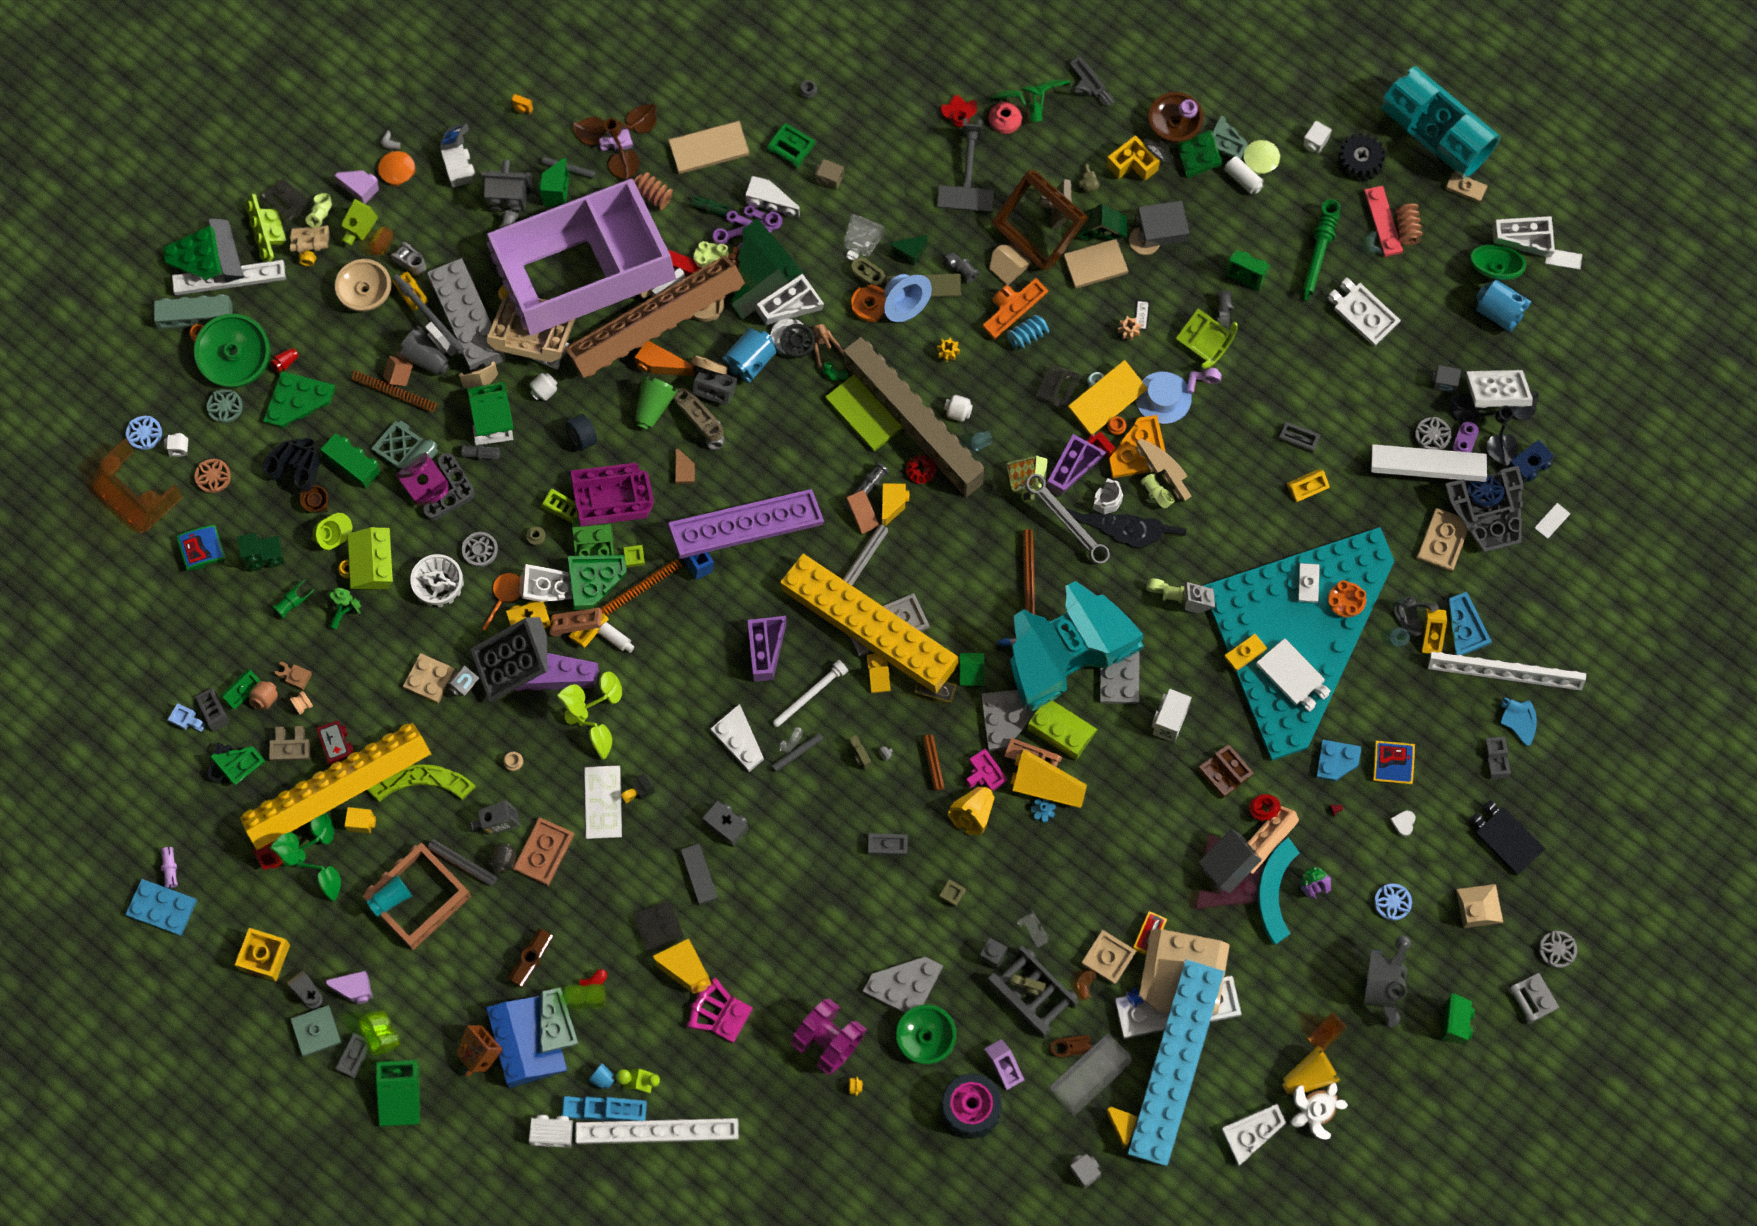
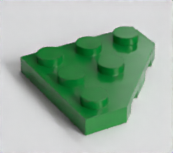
(195, 254)
(296, 398)
(593, 578)

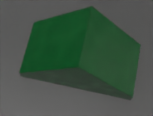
(910, 248)

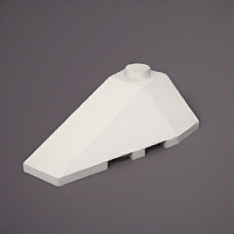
(544, 584)

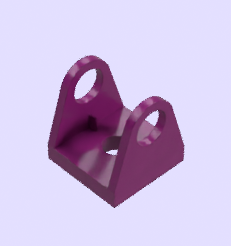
(434, 486)

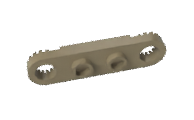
(698, 414)

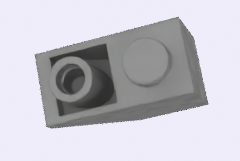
(1198, 598)

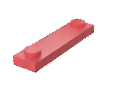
(1383, 221)

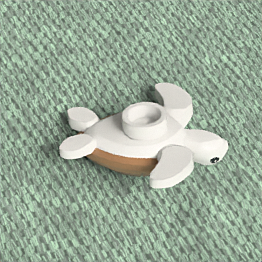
(1316, 1109)

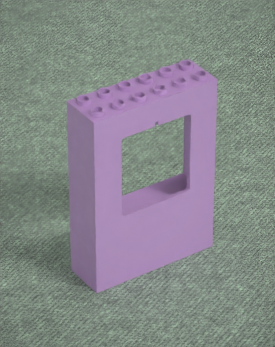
(619, 235)

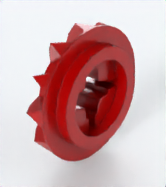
(915, 475)
(1270, 802)

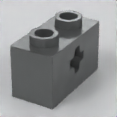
(730, 833)

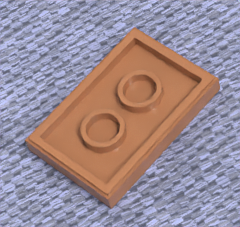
(543, 851)

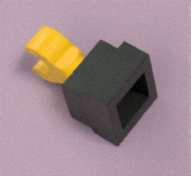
(641, 786)

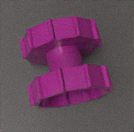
(820, 1030)

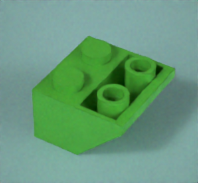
(592, 539)

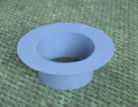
(906, 296)
(1164, 397)

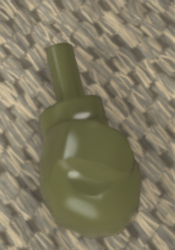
(1089, 182)

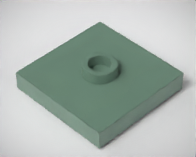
(316, 1031)

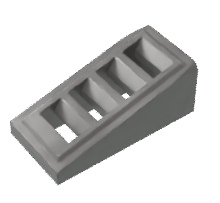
(217, 720)

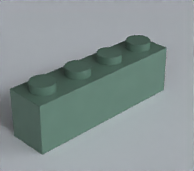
(190, 311)

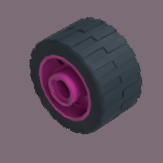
(971, 1090)

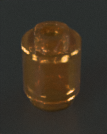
(381, 240)

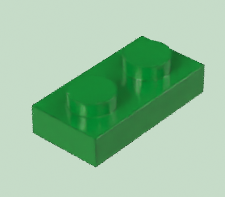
(240, 689)

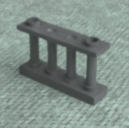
(1027, 1010)

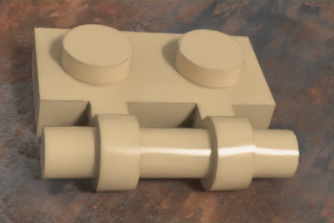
(309, 238)

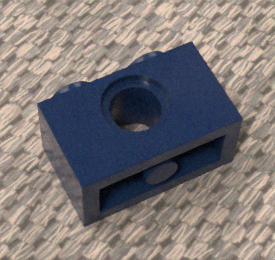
(1539, 455)

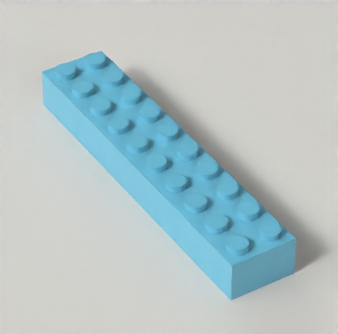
(1176, 1063)

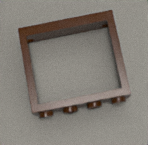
(1057, 199)

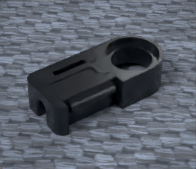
(219, 749)

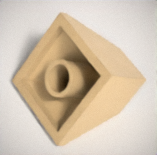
(1479, 906)

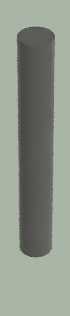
(574, 169)
(797, 752)

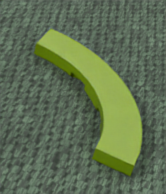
(423, 775)

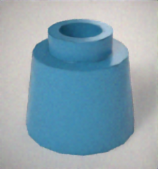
(602, 1077)

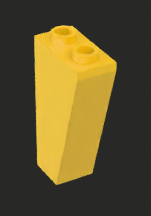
(1046, 781)

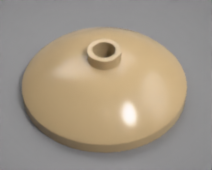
(362, 275)

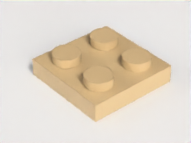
(429, 678)
(1108, 957)

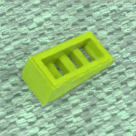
(559, 512)

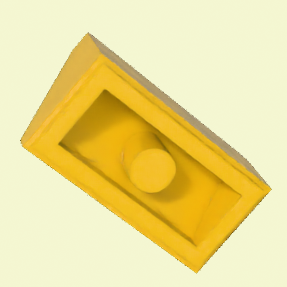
(1308, 485)

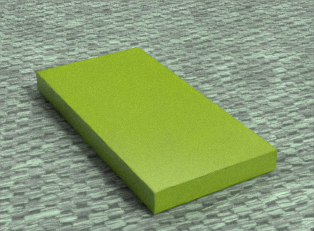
(864, 413)

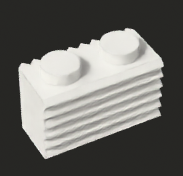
(457, 166)
(551, 1131)

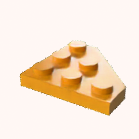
(1126, 459)

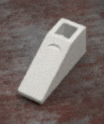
(766, 195)

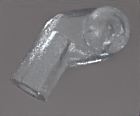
(793, 741)

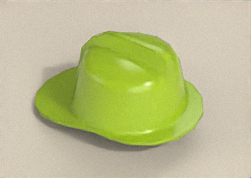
(332, 531)

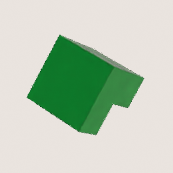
(972, 669)

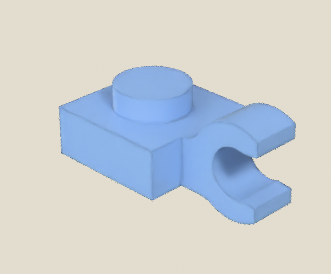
(184, 717)

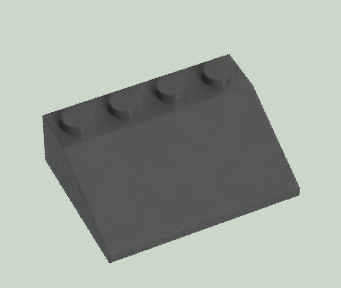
(512, 657)

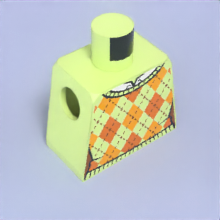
(1021, 470)

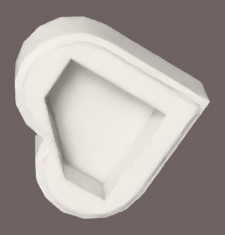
(1403, 823)

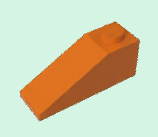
(660, 361)

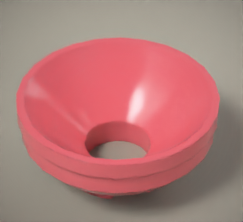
(1002, 124)

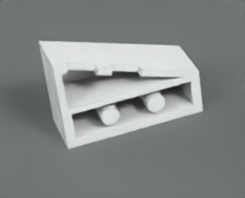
(1526, 234)
(790, 301)

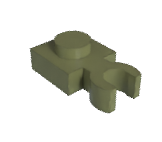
(861, 756)
(1031, 986)

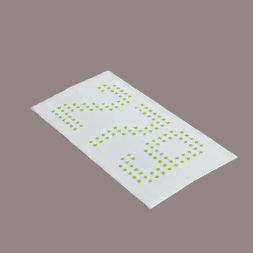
(603, 802)

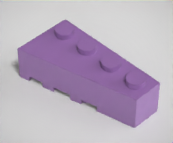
(564, 672)

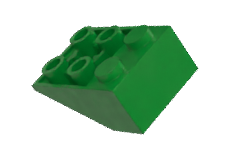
(490, 409)
(398, 1092)

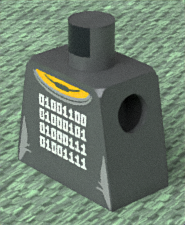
(496, 818)

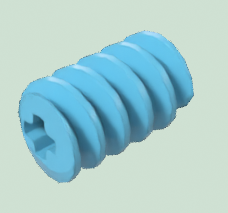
(1026, 331)

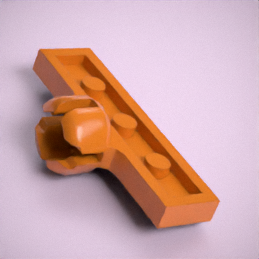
(1013, 306)

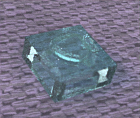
(981, 440)

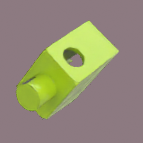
(358, 222)

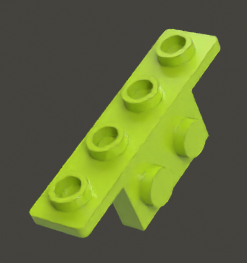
(266, 228)

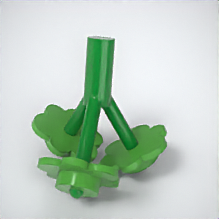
(342, 597)

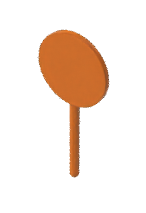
(506, 590)

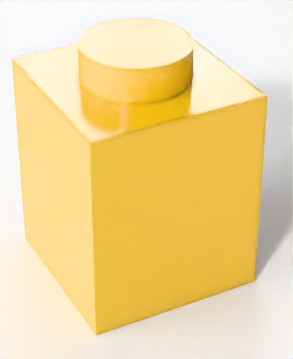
(359, 820)

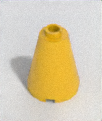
(1311, 1073)

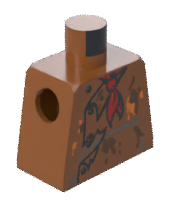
(477, 1050)

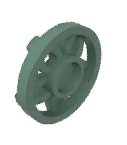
(224, 406)

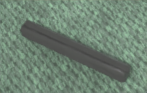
(462, 862)

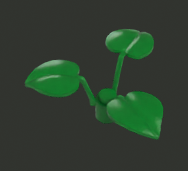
(1034, 108)
(291, 854)

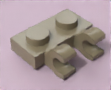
(289, 749)

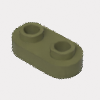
(870, 271)

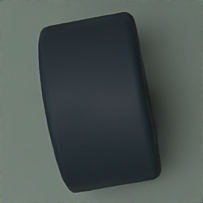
(581, 432)

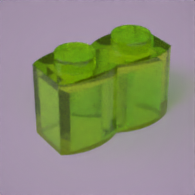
(591, 996)
(379, 1032)

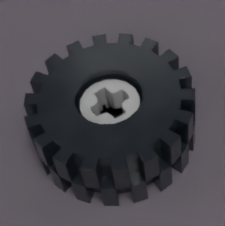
(1364, 167)

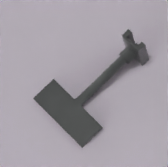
(966, 197)

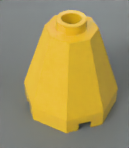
(972, 810)

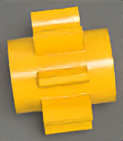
(947, 354)

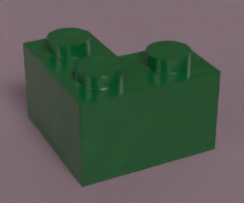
(1103, 222)
(260, 552)

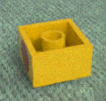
(262, 954)

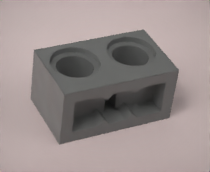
(714, 386)

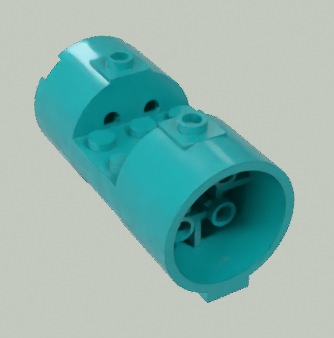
(1440, 122)

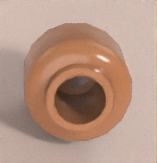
(263, 695)

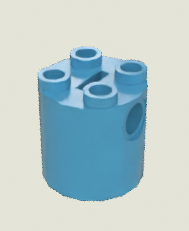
(1501, 304)
(750, 354)

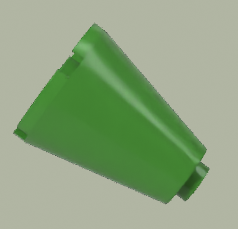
(652, 401)

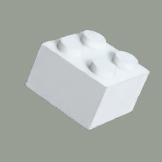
(1171, 715)

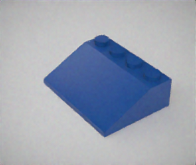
(518, 1034)

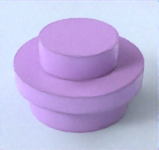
(1188, 108)

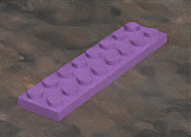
(745, 523)

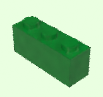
(351, 460)

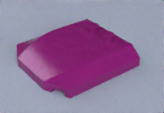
(611, 494)

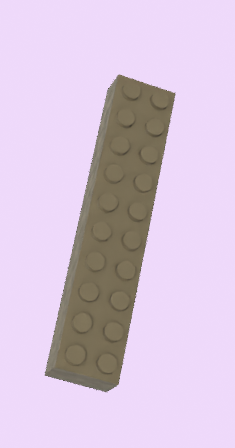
(914, 417)

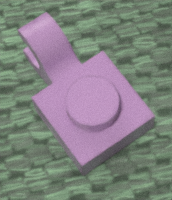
(624, 139)

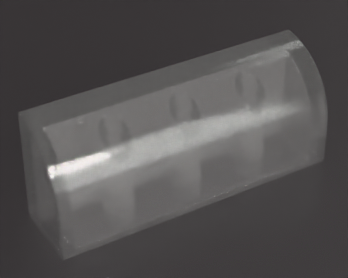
(1091, 1074)

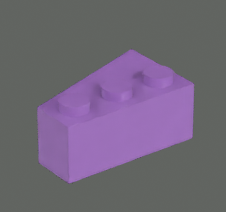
(1073, 463)
(765, 645)

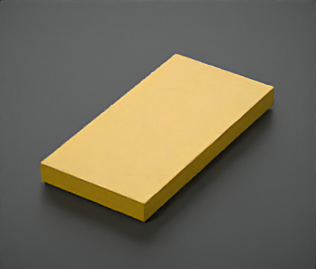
(1107, 397)

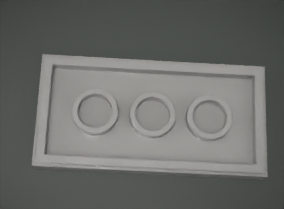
(908, 610)

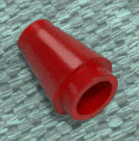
(284, 360)

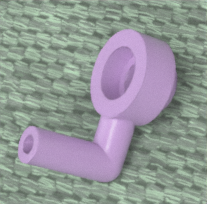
(1209, 376)

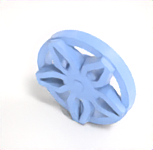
(144, 432)
(1393, 902)

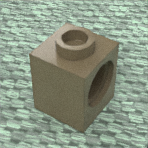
(829, 174)

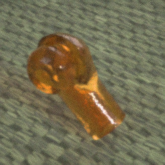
(1084, 982)

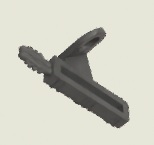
(1089, 82)

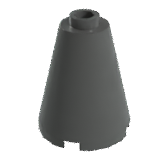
(423, 352)

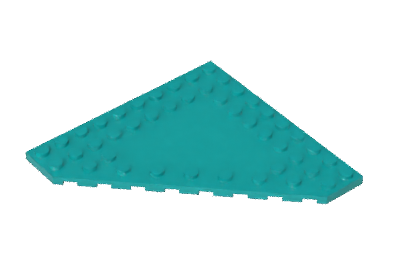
(1268, 605)

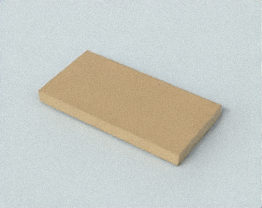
(709, 147)

